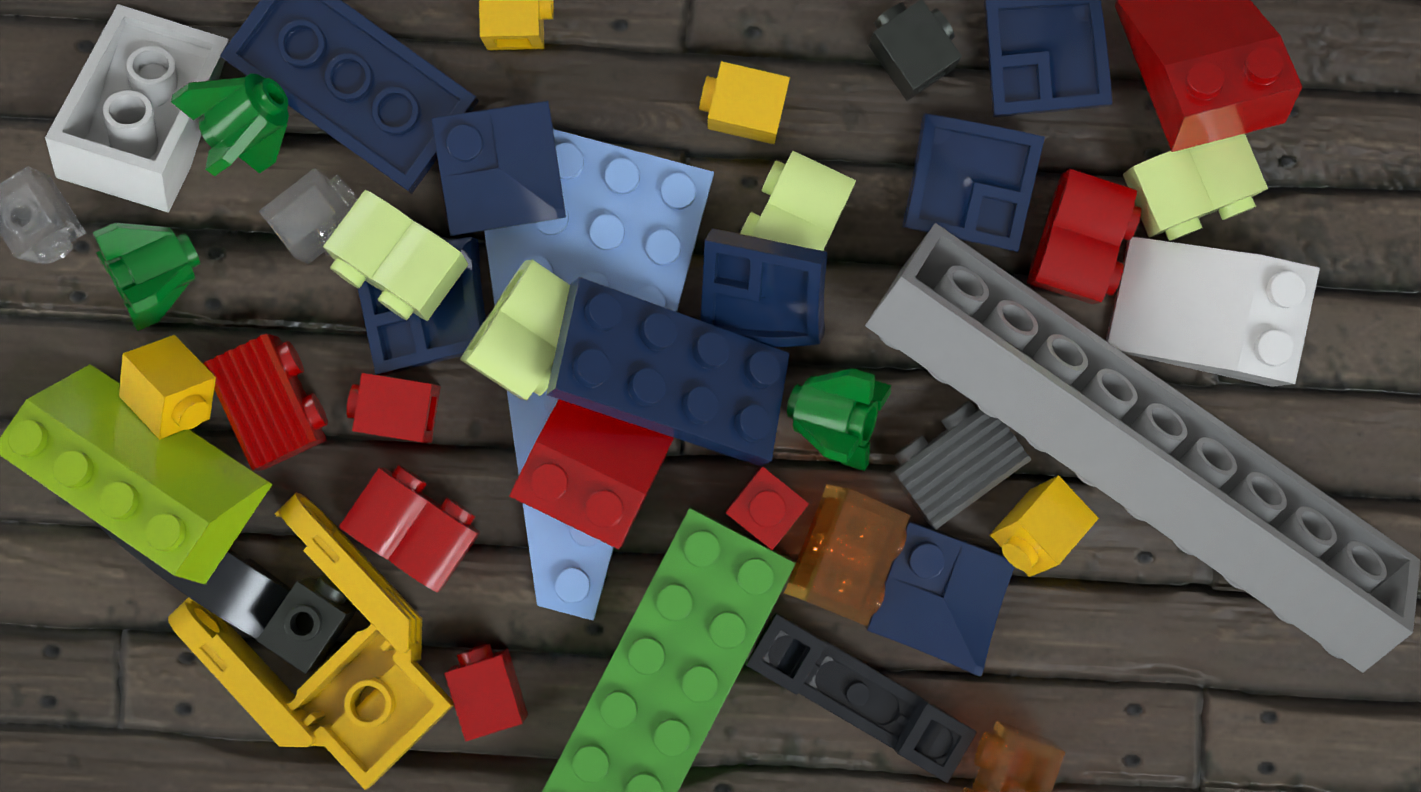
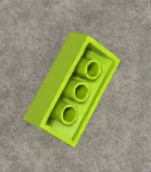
(164, 497)

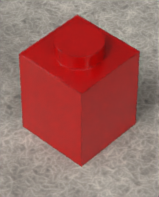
(393, 407)
(766, 507)
(485, 692)

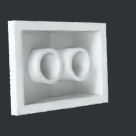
(119, 117)
(1213, 310)

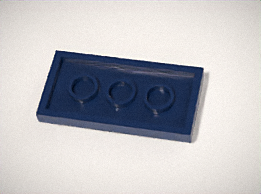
(351, 81)
(668, 372)

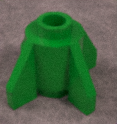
(239, 119)
(146, 267)
(839, 414)

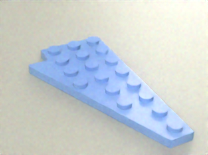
(625, 228)

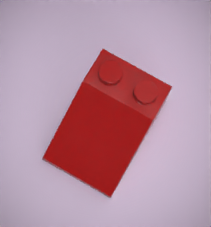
(1210, 67)
(591, 471)

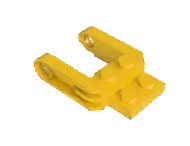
(366, 698)

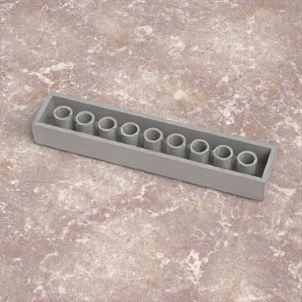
(1150, 449)

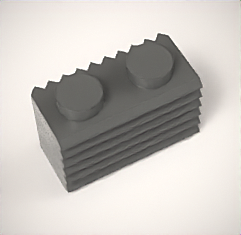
(957, 464)

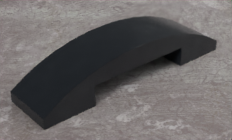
(235, 592)
(861, 696)

